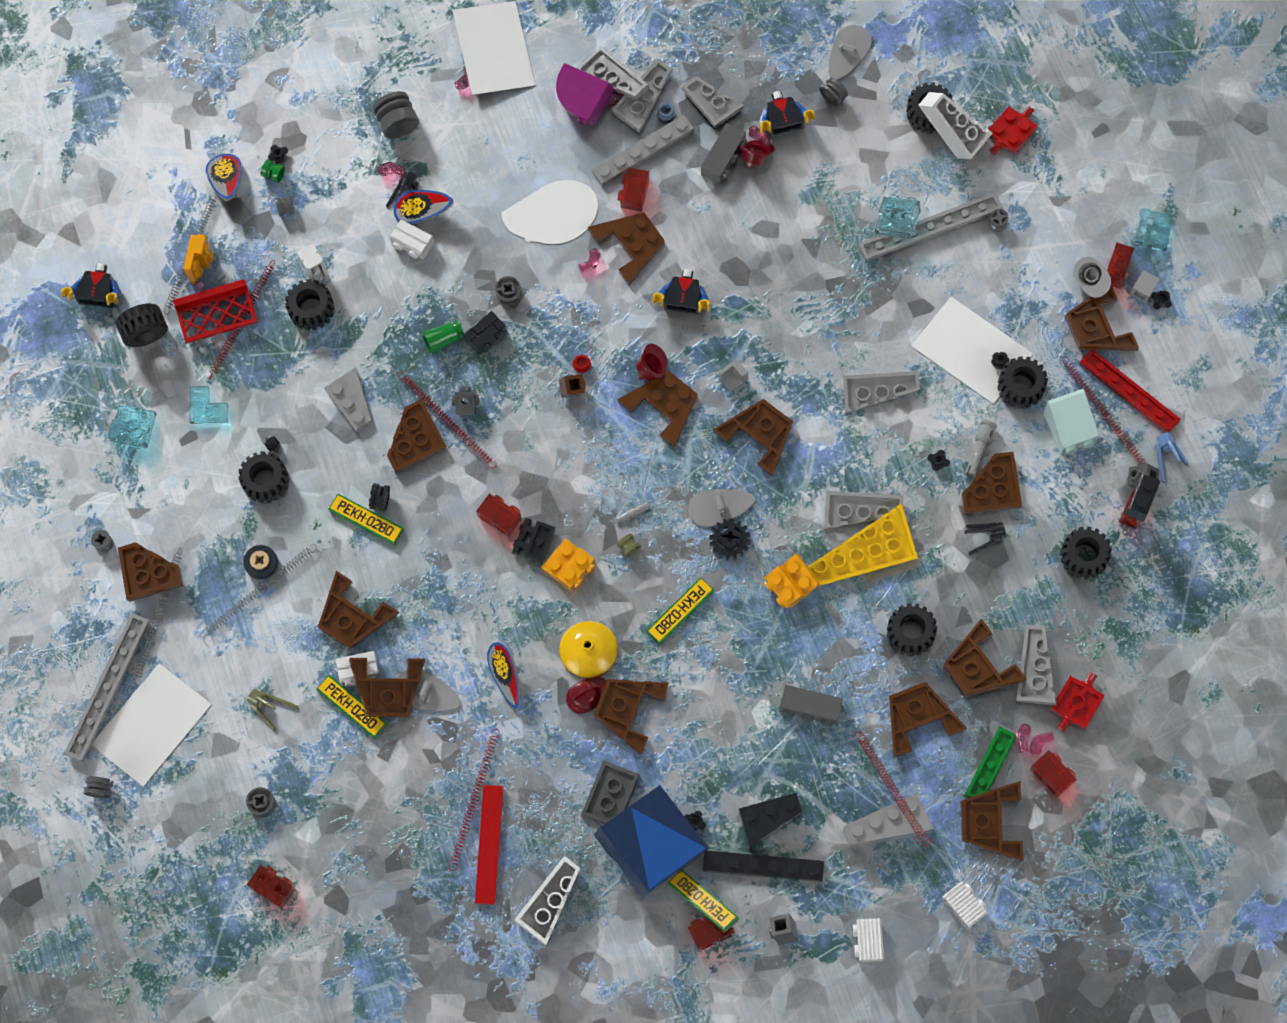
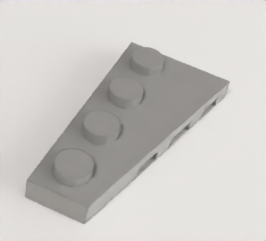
(610, 69)
(637, 111)
(873, 389)
(857, 508)
(1036, 668)

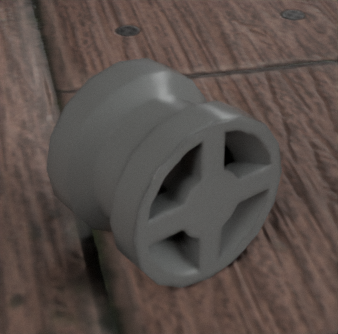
(284, 206)
(1001, 216)
(106, 541)

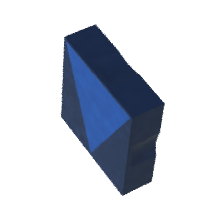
(651, 841)

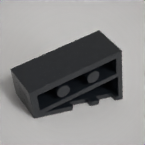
(768, 817)

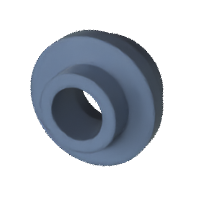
(666, 107)

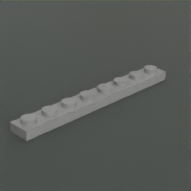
(932, 226)
(107, 687)

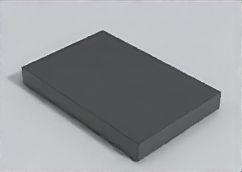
(610, 793)

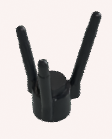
(405, 183)
(994, 531)

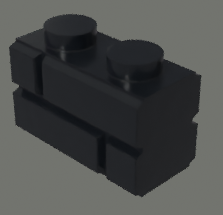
(485, 333)
(1143, 497)

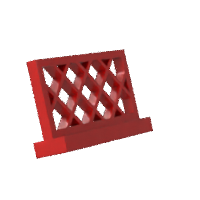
(214, 296)

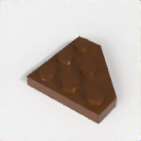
(414, 438)
(994, 486)
(146, 572)

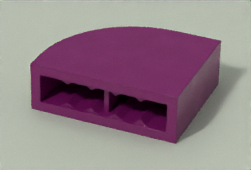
(582, 94)

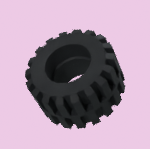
(914, 112)
(306, 291)
(141, 325)
(1026, 368)
(253, 467)
(1095, 541)
(915, 614)

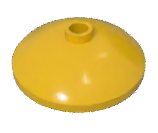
(588, 661)

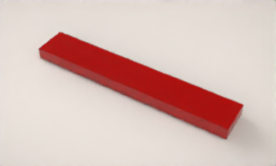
(1129, 391)
(489, 845)

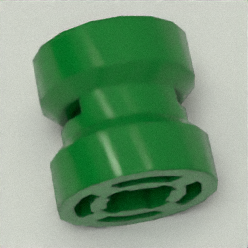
(272, 171)

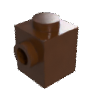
(572, 385)

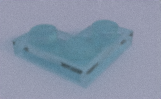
(203, 411)

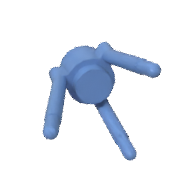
(1167, 444)

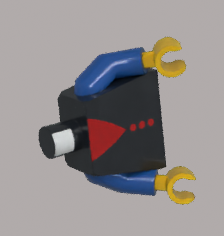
(784, 115)
(94, 288)
(683, 295)

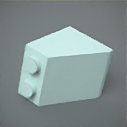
(1071, 422)

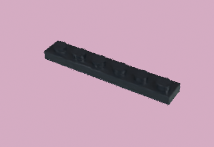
(763, 866)

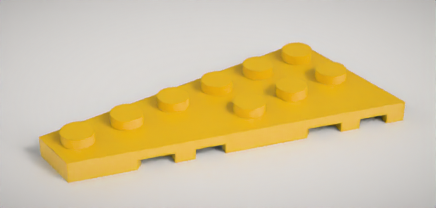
(875, 547)

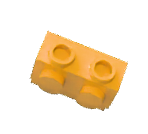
(197, 257)
(569, 565)
(791, 581)

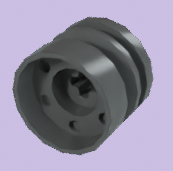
(395, 115)

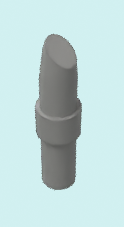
(633, 512)

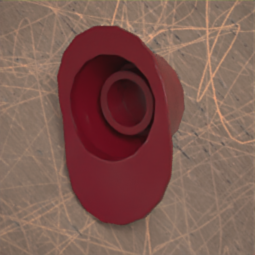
(756, 153)
(652, 363)
(585, 694)

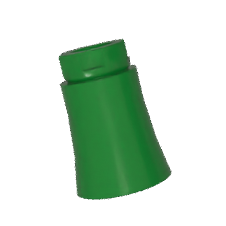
(442, 336)

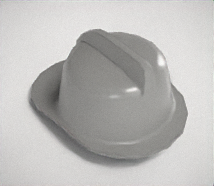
(1092, 277)

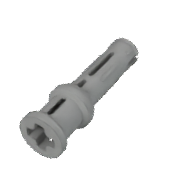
(982, 440)

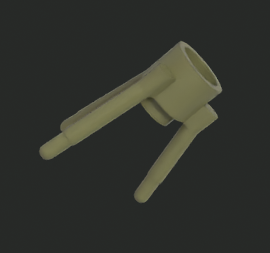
(259, 700)

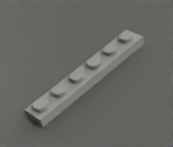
(642, 150)

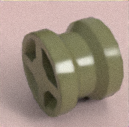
(628, 545)

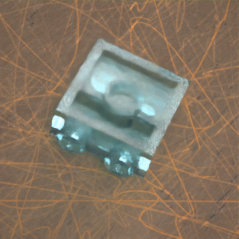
(898, 216)
(132, 427)

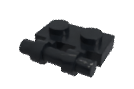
(538, 543)

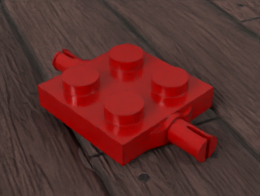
(1012, 130)
(1077, 702)

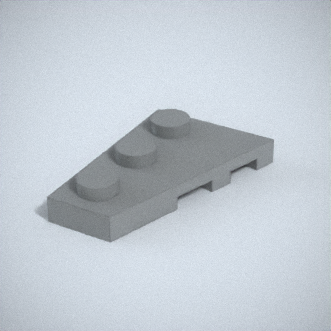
(712, 103)
(350, 400)

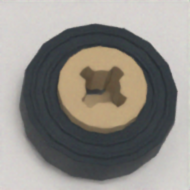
(265, 567)

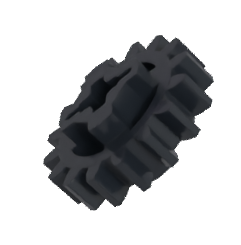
(737, 540)

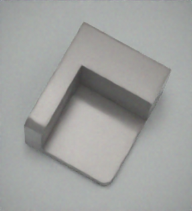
(1144, 287)
(733, 375)

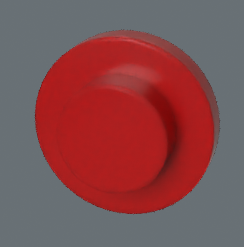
(581, 364)

